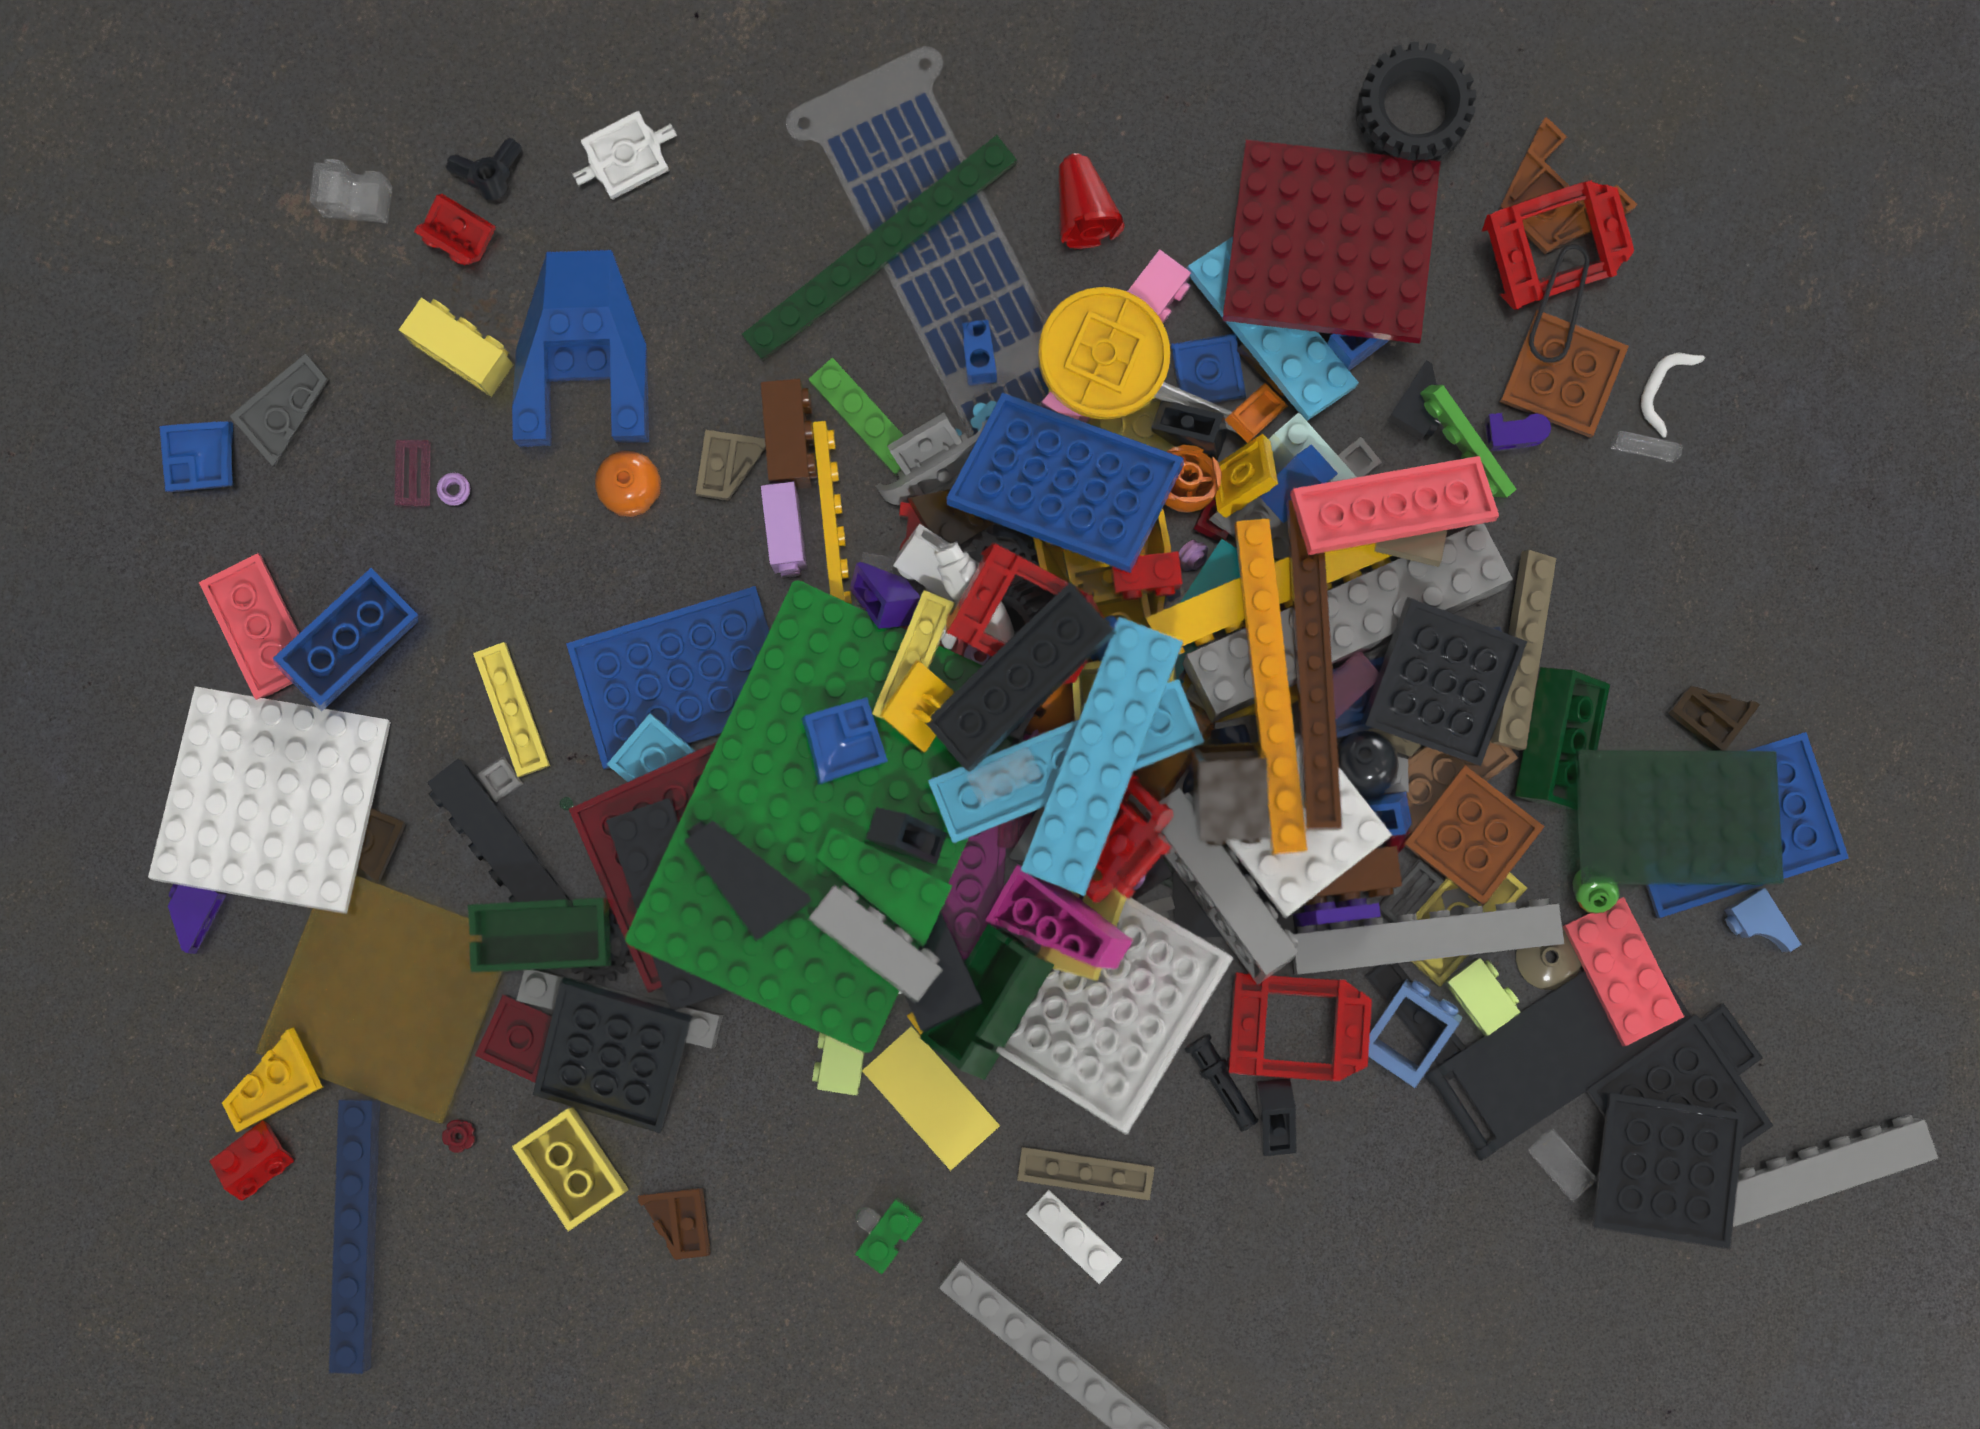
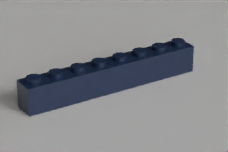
(354, 1236)

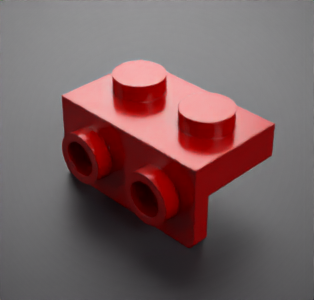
(455, 230)
(251, 1161)

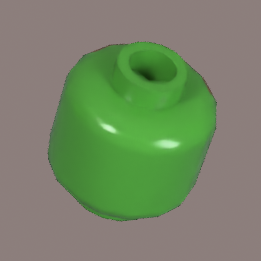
(1595, 897)

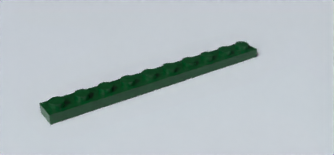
(879, 248)

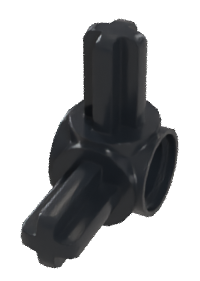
(487, 173)

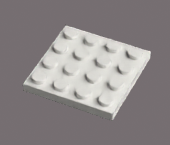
(1298, 877)

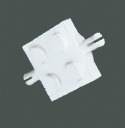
(624, 155)

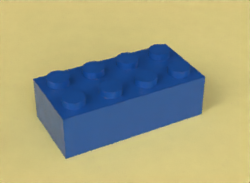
(345, 639)

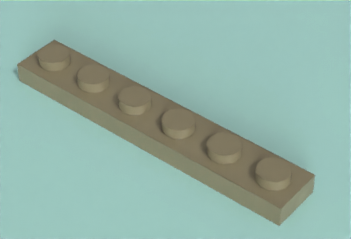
(1529, 624)

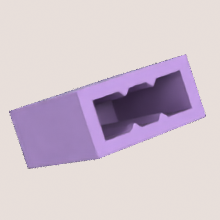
(784, 529)

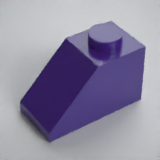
(884, 596)
(193, 914)

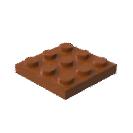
(1567, 390)
(1473, 835)

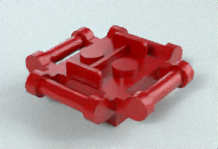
(1131, 844)

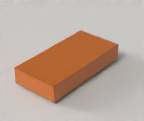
(1256, 412)

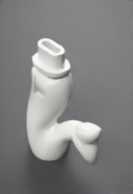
(956, 574)

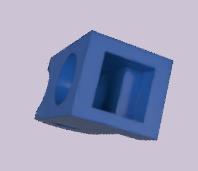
(979, 353)

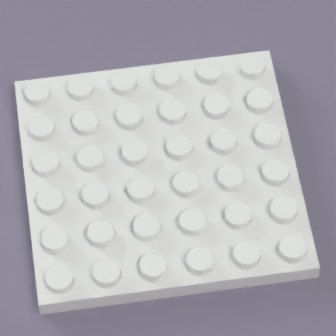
(270, 800)
(1118, 1034)

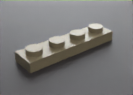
(1085, 1173)

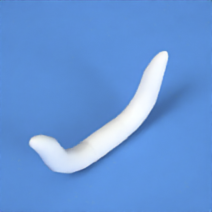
(1654, 383)

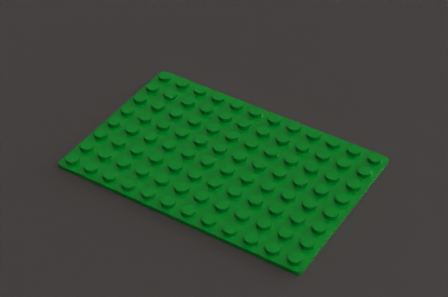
(769, 799)

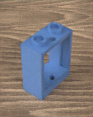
(1394, 1060)

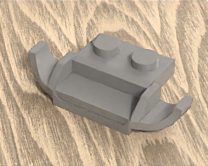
(928, 460)

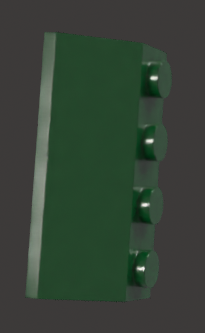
(1563, 720)

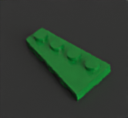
(891, 886)

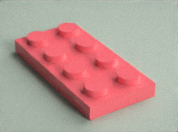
(252, 621)
(1623, 972)

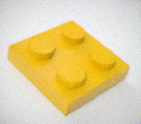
(1246, 476)

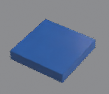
(1210, 368)

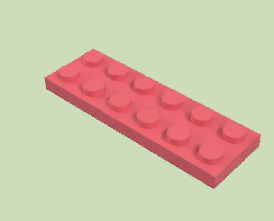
(1394, 505)

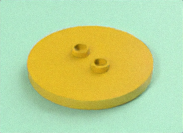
(1104, 353)

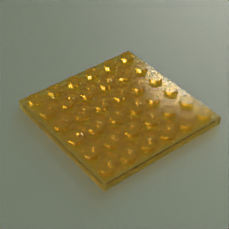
(385, 999)

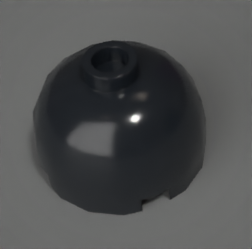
(1368, 762)

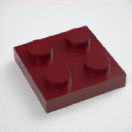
(515, 1038)

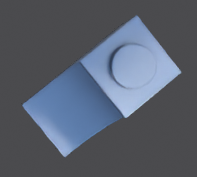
(1761, 916)

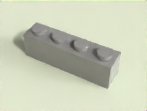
(875, 943)

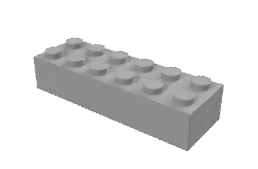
(1226, 894)

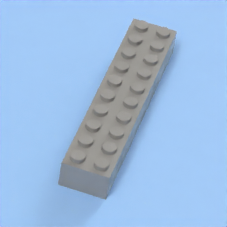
(1360, 616)

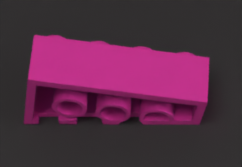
(1058, 921)

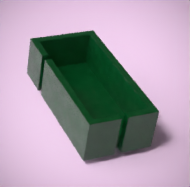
(539, 935)
(1007, 981)

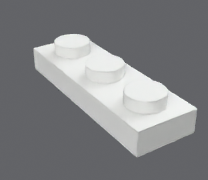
(1073, 1236)

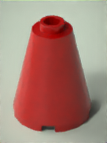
(1085, 205)

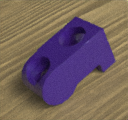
(1516, 433)

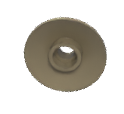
(1546, 975)

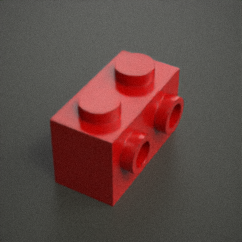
(1150, 574)

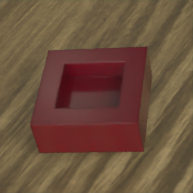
(1206, 526)

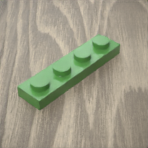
(857, 411)
(1460, 432)

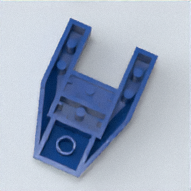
(575, 331)

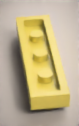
(918, 643)
(511, 709)

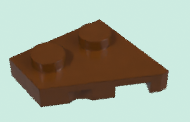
(680, 1220)

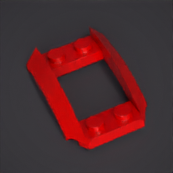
(1515, 256)
(986, 593)
(1249, 1028)

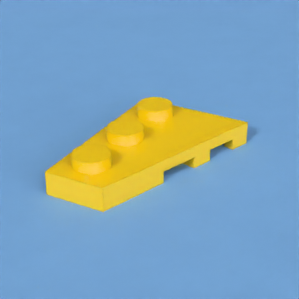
(275, 1083)

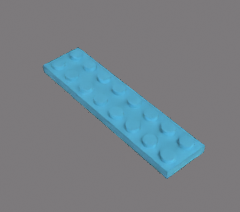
(1170, 733)
(1102, 756)

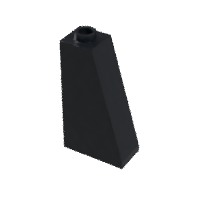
(748, 884)

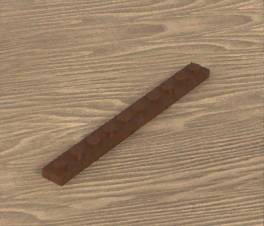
(1314, 682)

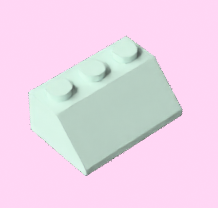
(1297, 436)

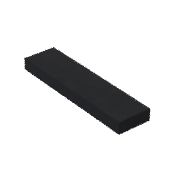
(1421, 1024)

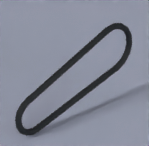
(1576, 307)

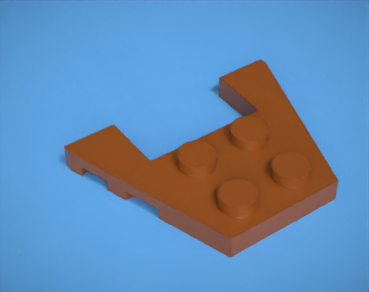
(1537, 178)

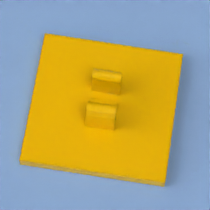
(914, 703)

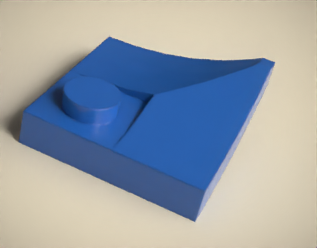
(197, 455)
(843, 740)

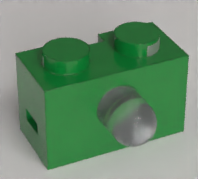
(885, 1232)

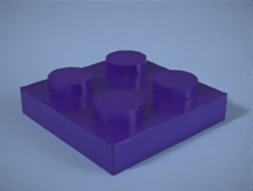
(1336, 912)

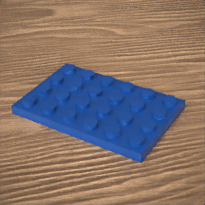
(1065, 482)
(673, 665)
(1807, 828)

